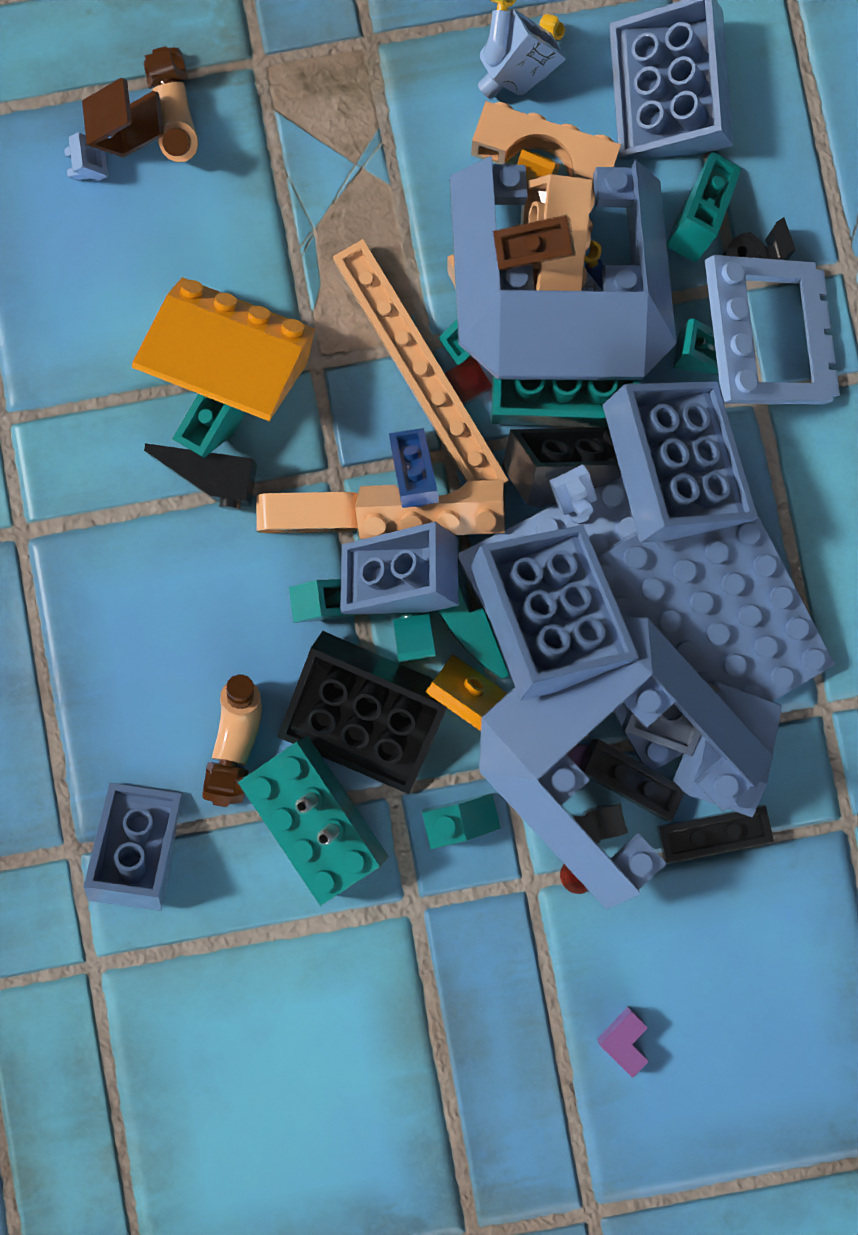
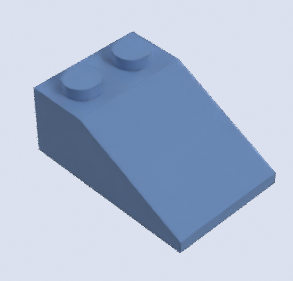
(400, 572)
(761, 719)
(133, 847)

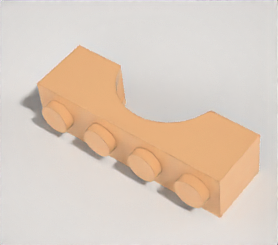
(507, 131)
(470, 510)

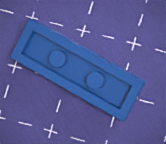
(413, 468)

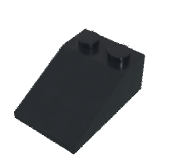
(546, 453)

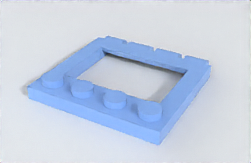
(734, 331)

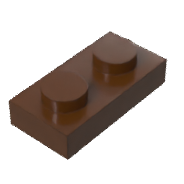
(534, 243)

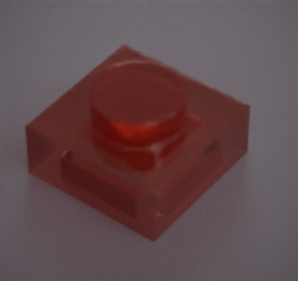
(468, 380)

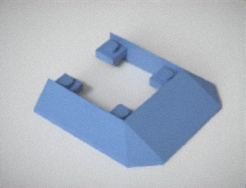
(561, 333)
(529, 767)

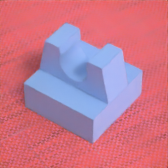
(86, 160)
(574, 491)

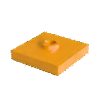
(465, 691)

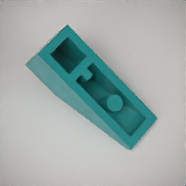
(704, 208)

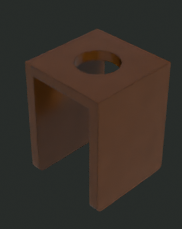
(128, 124)

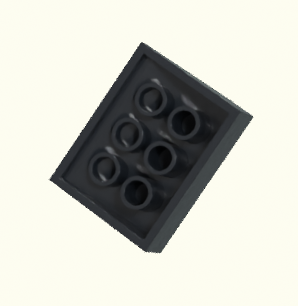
(363, 712)

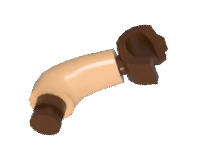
(164, 71)
(235, 738)

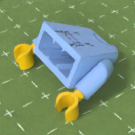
(519, 50)

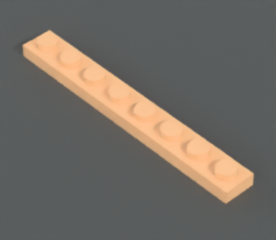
(417, 364)

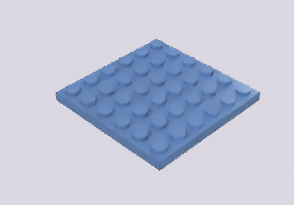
(722, 608)

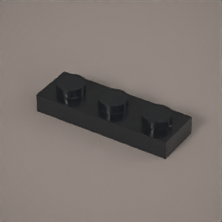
(631, 780)
(714, 834)

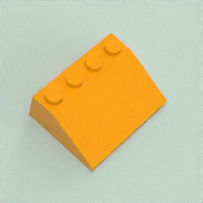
(225, 348)

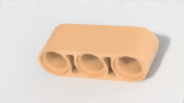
(306, 512)

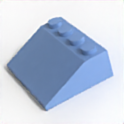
(671, 81)
(678, 459)
(551, 610)

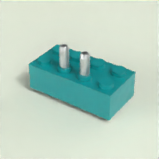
(313, 820)

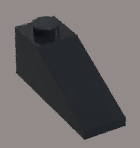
(219, 476)

